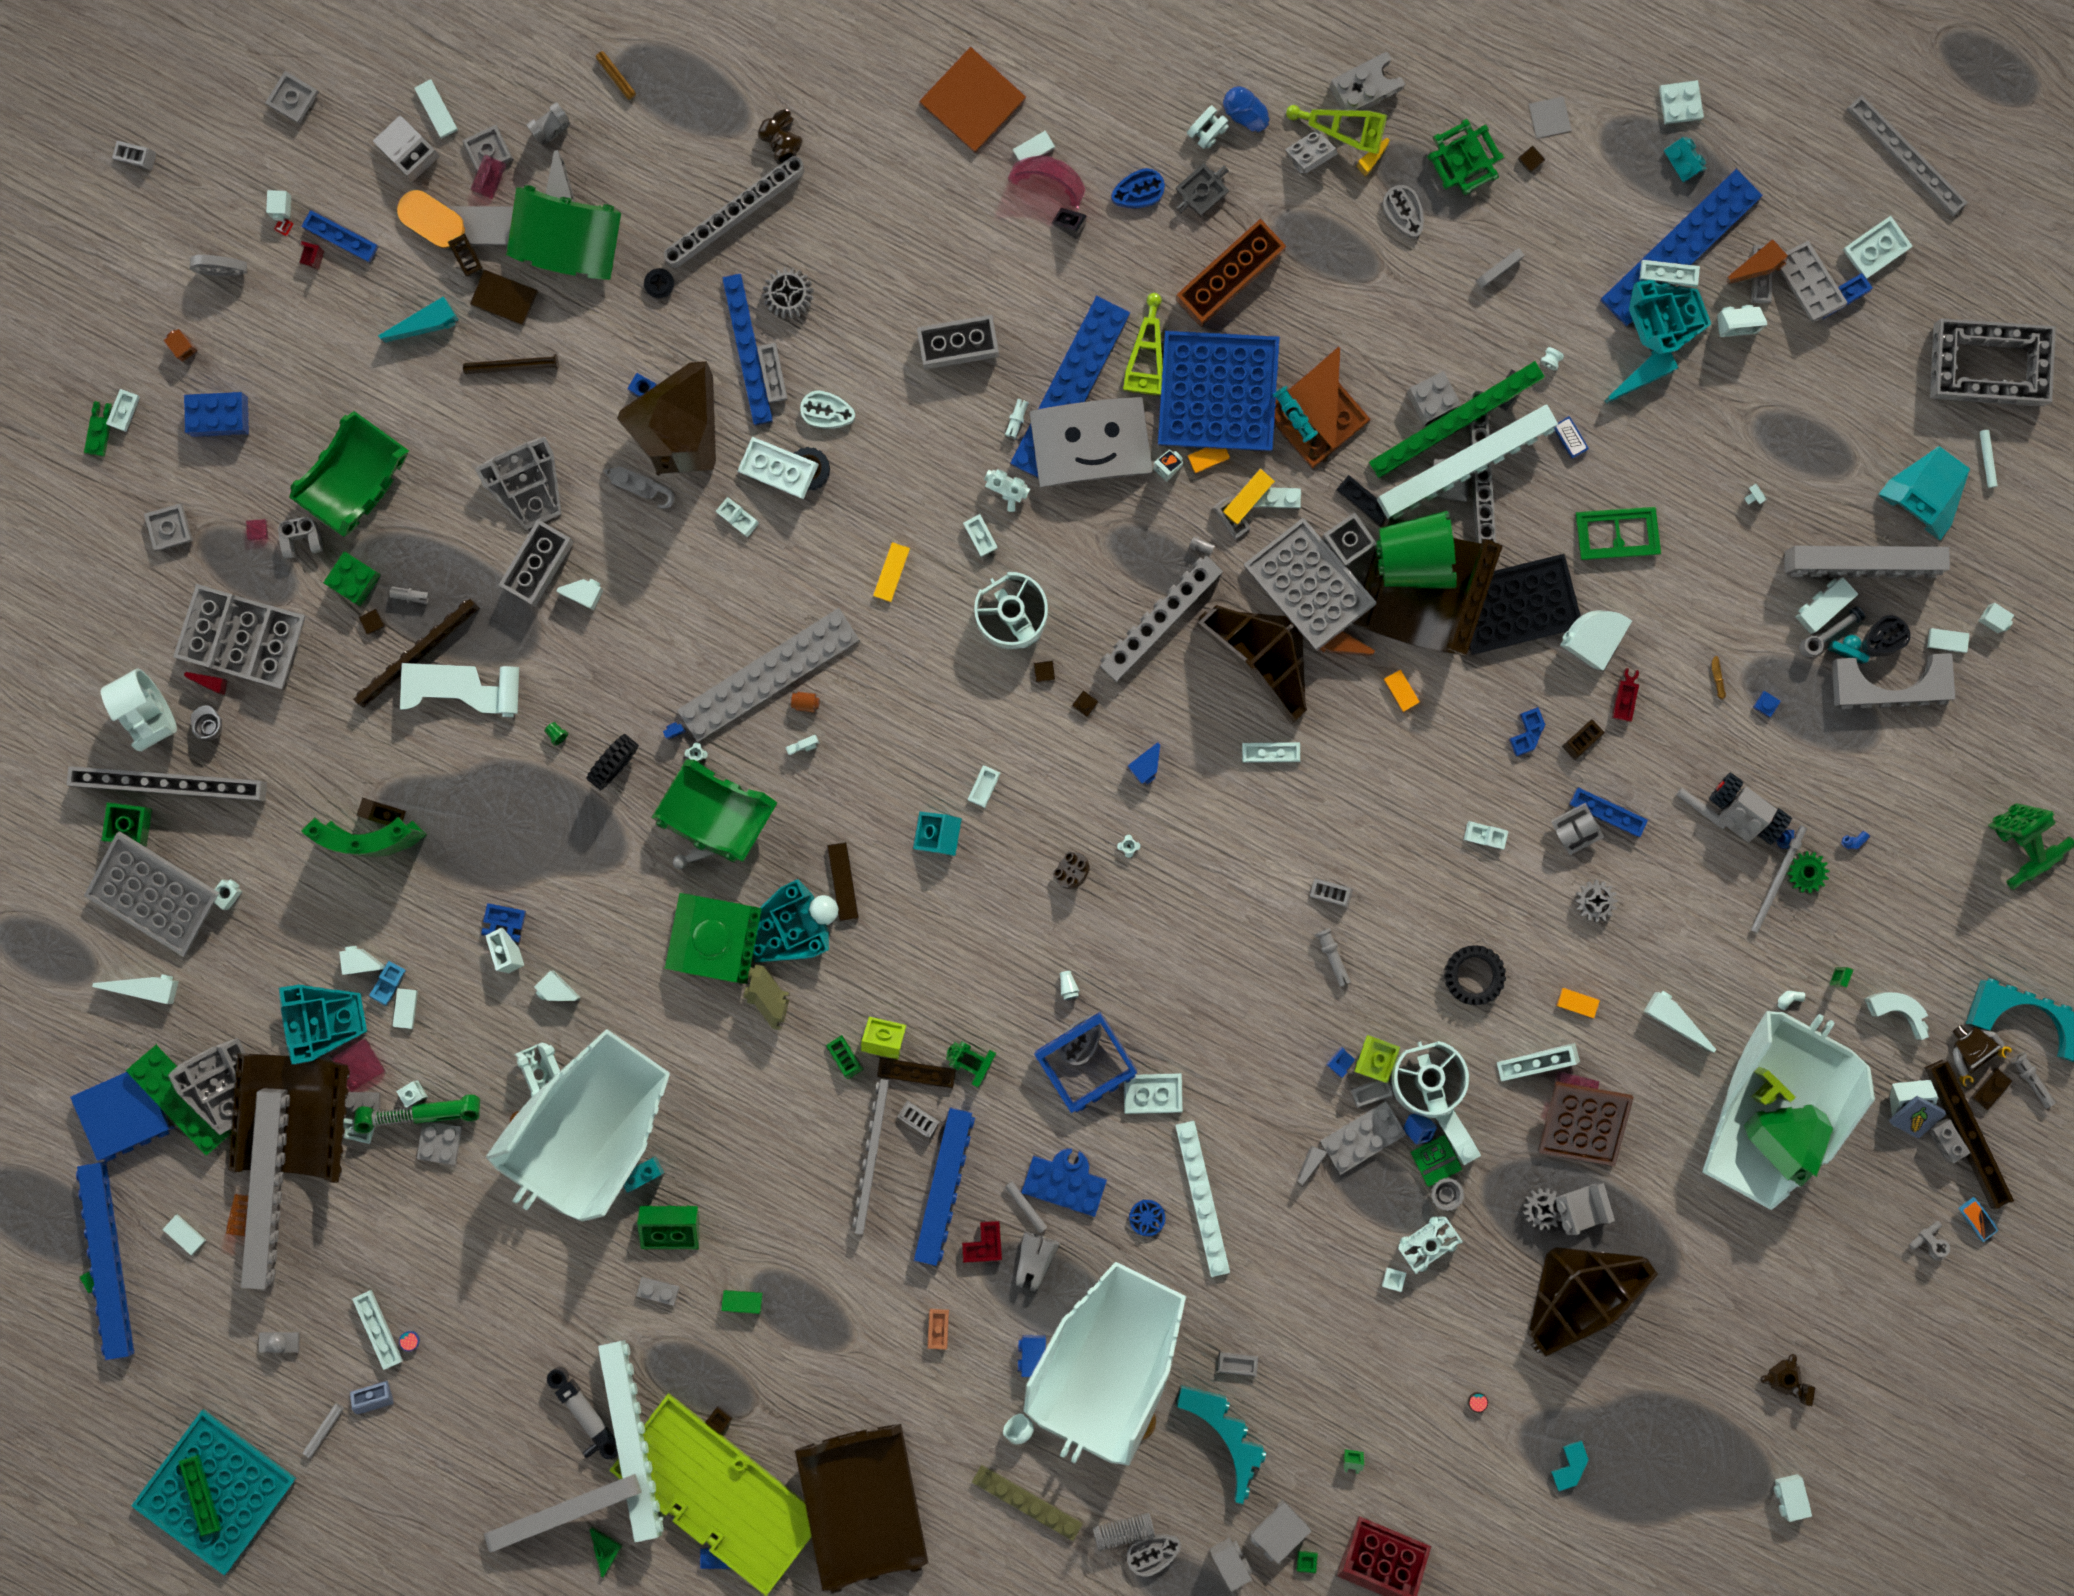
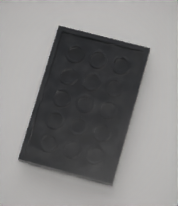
(1526, 605)

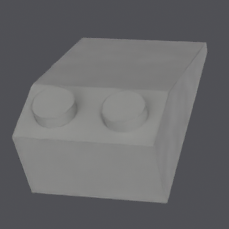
(558, 181)

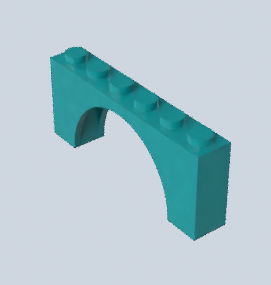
(1994, 999)

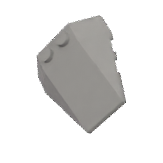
(524, 481)
(209, 1083)

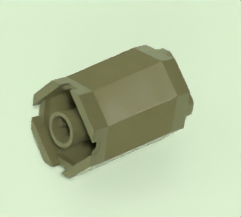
(767, 996)

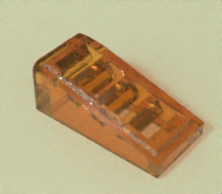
(233, 1214)

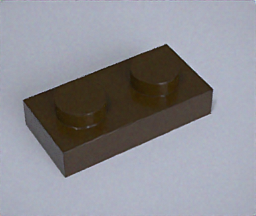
(1991, 1089)

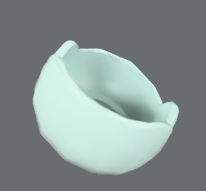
(823, 909)
(1018, 1429)

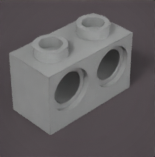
(1948, 1141)

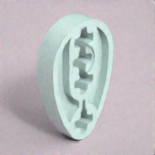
(826, 400)

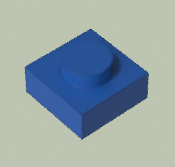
(1766, 704)
(673, 730)

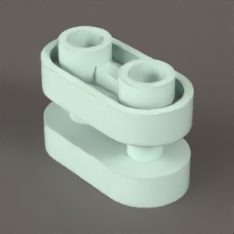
(1219, 126)

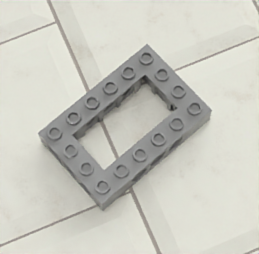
(2038, 340)

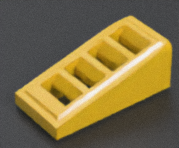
(1368, 161)

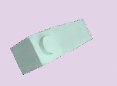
(156, 989)
(1671, 1015)
(1538, 1062)

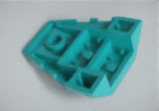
(1667, 315)
(319, 1020)

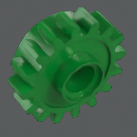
(1817, 872)

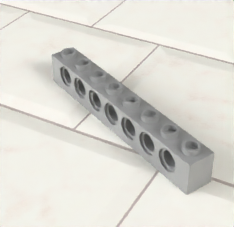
(1211, 573)

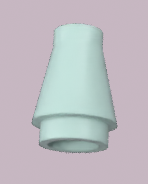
(1068, 986)

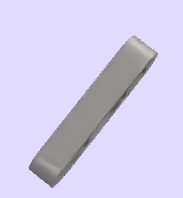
(1500, 268)

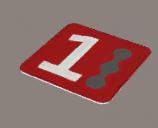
(283, 227)

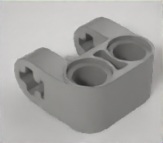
(549, 125)
(298, 524)

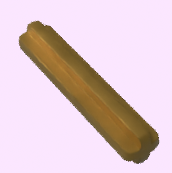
(615, 75)

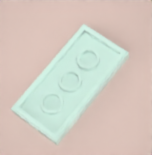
(777, 467)

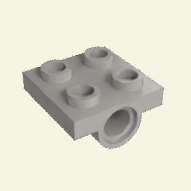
(1311, 152)
(1577, 829)

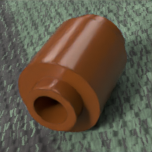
(805, 701)

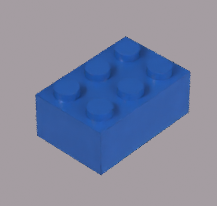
(216, 414)

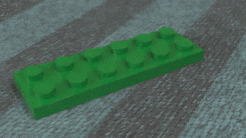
(152, 1076)

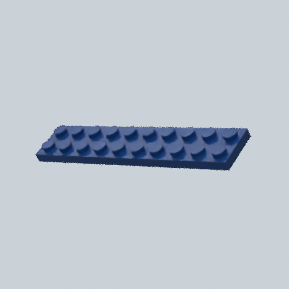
(1689, 237)
(1078, 369)

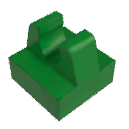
(1353, 1460)

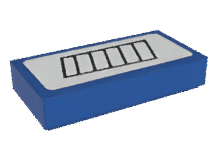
(1570, 437)

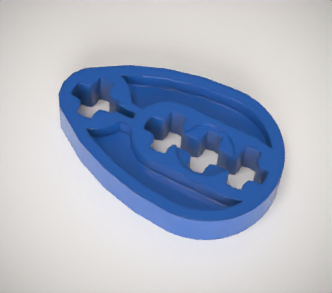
(1145, 198)

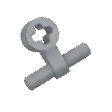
(1926, 1236)

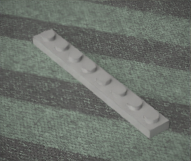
(869, 1164)

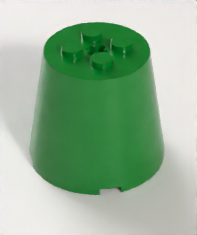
(1418, 553)

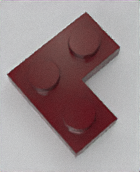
(988, 1248)

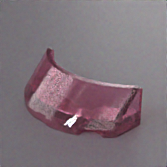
(1053, 169)

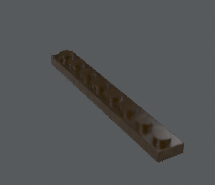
(412, 656)

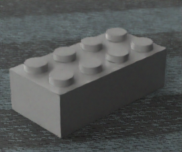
(958, 342)
(536, 563)

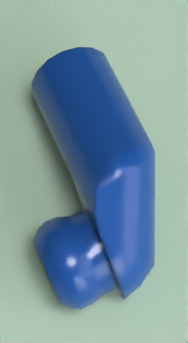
(1855, 842)

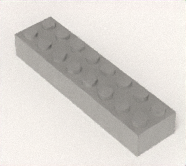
(1866, 561)

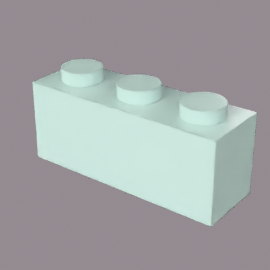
(1826, 605)

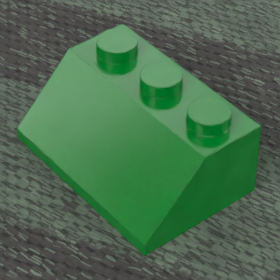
(668, 1227)

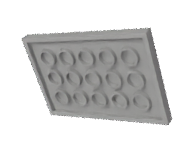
(1309, 584)
(151, 894)

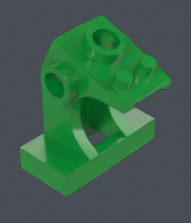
(980, 1066)

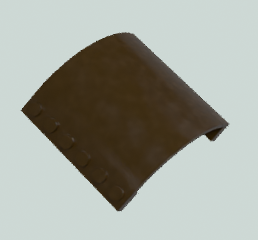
(1433, 616)
(314, 1112)

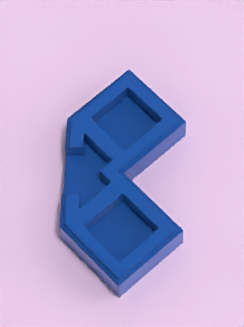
(1534, 727)

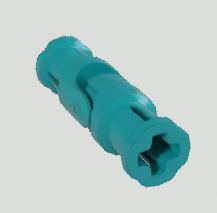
(1296, 416)

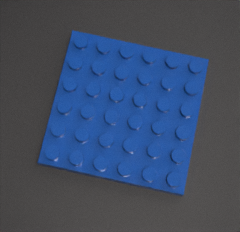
(1218, 391)

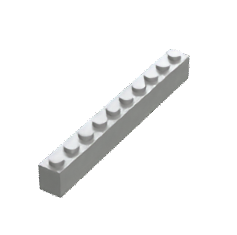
(166, 783)

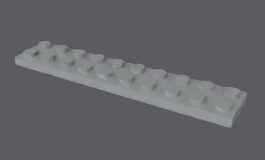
(768, 675)

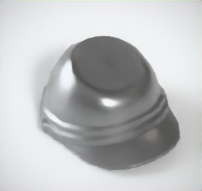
(206, 723)

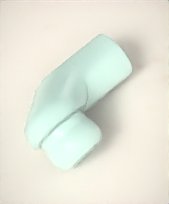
(1788, 997)

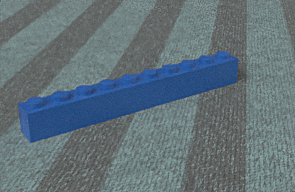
(105, 1260)

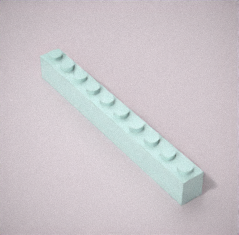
(1467, 461)
(629, 1438)

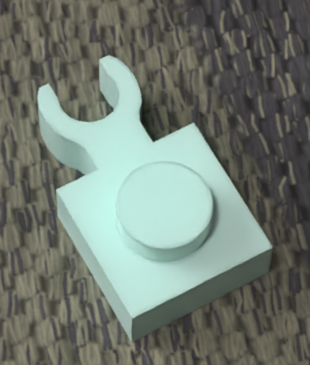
(807, 744)

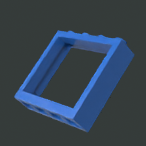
(1096, 1094)

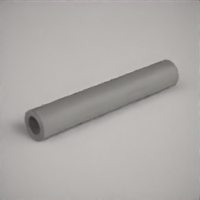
(1700, 807)
(1025, 1206)
(323, 1430)

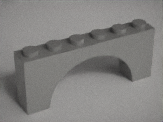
(1854, 689)

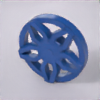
(1147, 1217)

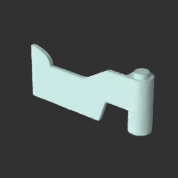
(462, 684)

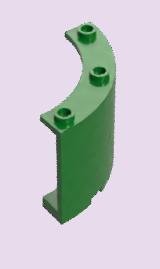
(563, 234)
(349, 474)
(713, 812)
(382, 842)

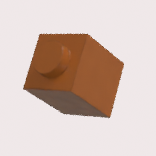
(180, 344)

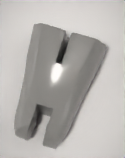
(1035, 1259)

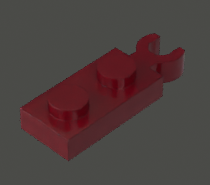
(1626, 697)

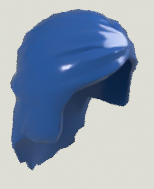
(1246, 109)

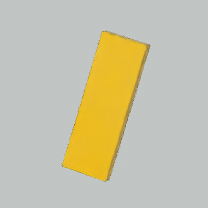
(1248, 496)
(891, 572)

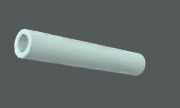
(1988, 458)

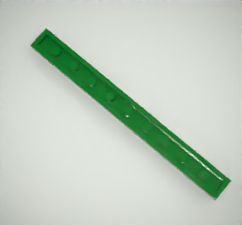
(1457, 419)

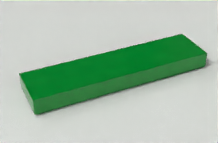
(200, 1495)

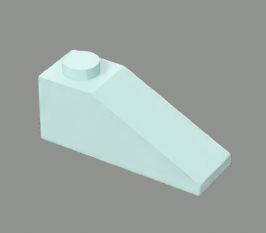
(1458, 1137)

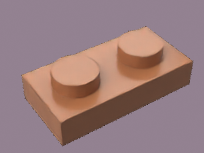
(938, 1328)

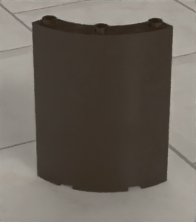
(861, 1506)

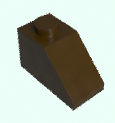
(379, 812)

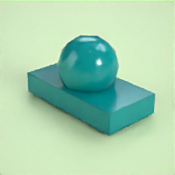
(1849, 649)

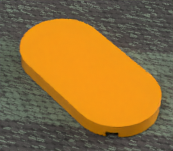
(430, 218)

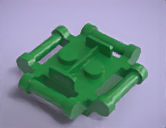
(1465, 157)

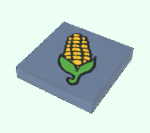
(1917, 1117)

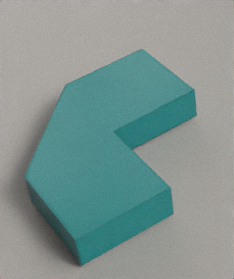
(1570, 1475)

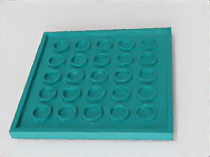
(242, 1486)

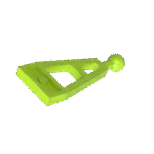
(1372, 130)
(1143, 382)

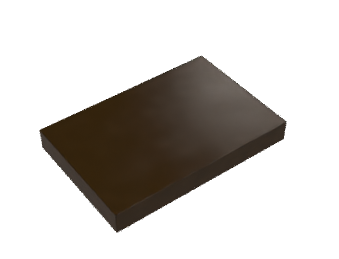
(503, 297)

